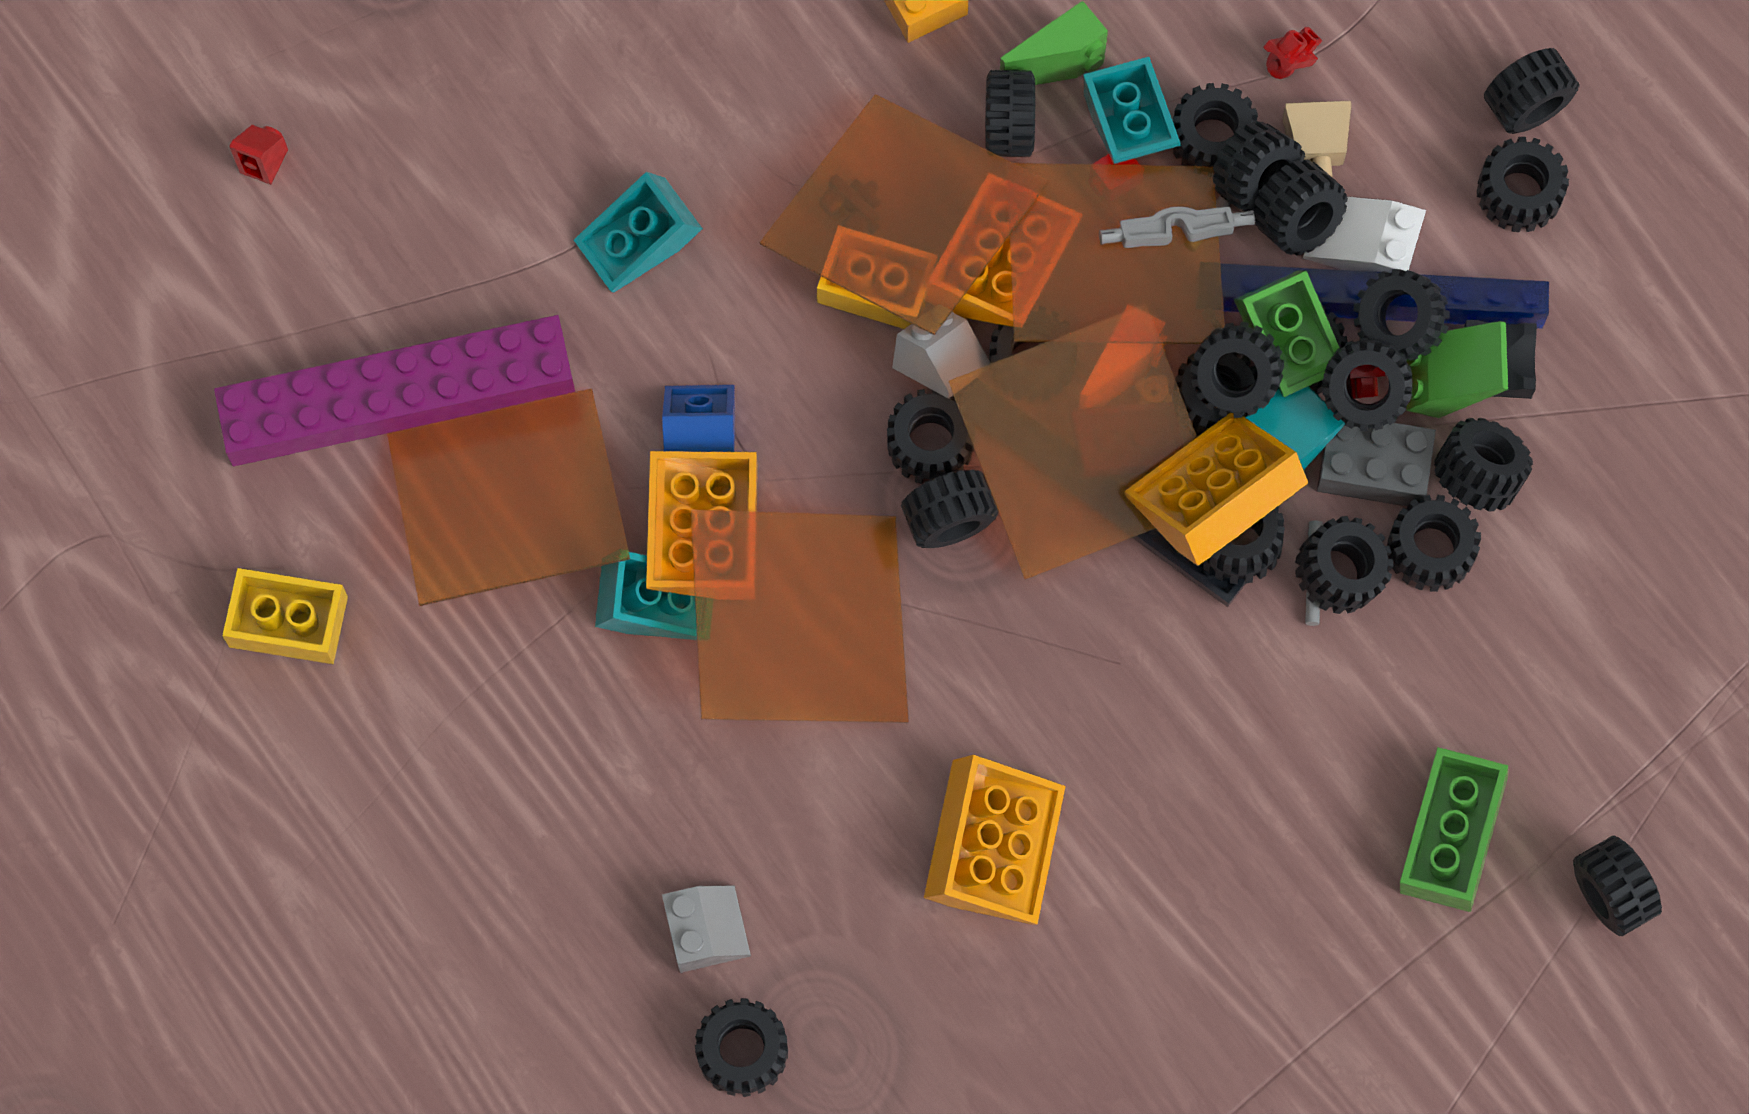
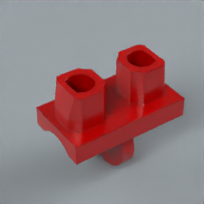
(1291, 52)
(1364, 381)

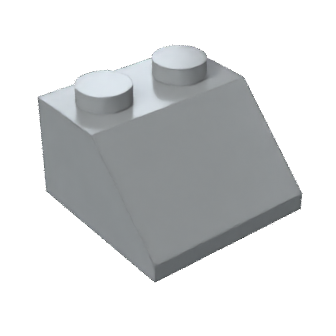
(940, 356)
(705, 926)

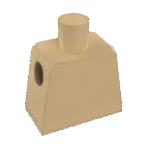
(1320, 130)

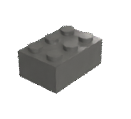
(1378, 464)

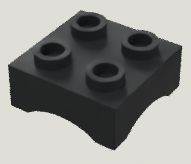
(1520, 358)

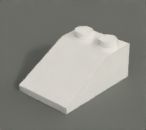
(1372, 237)

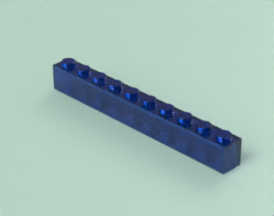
(1467, 297)

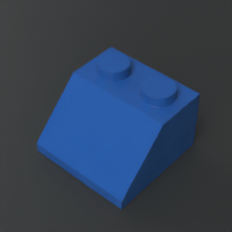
(699, 418)

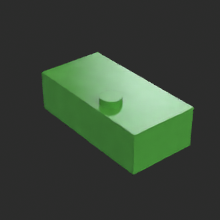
(1454, 829)

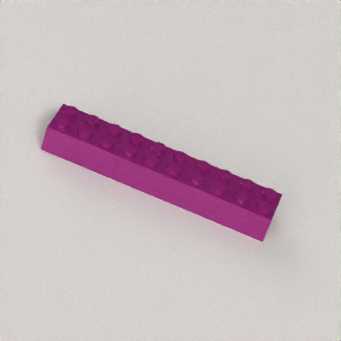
(393, 390)

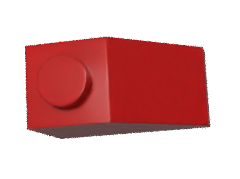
(259, 152)

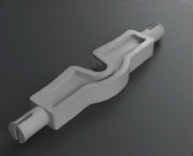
(1194, 223)

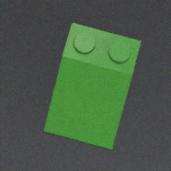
(1061, 49)
(1298, 325)
(1460, 371)

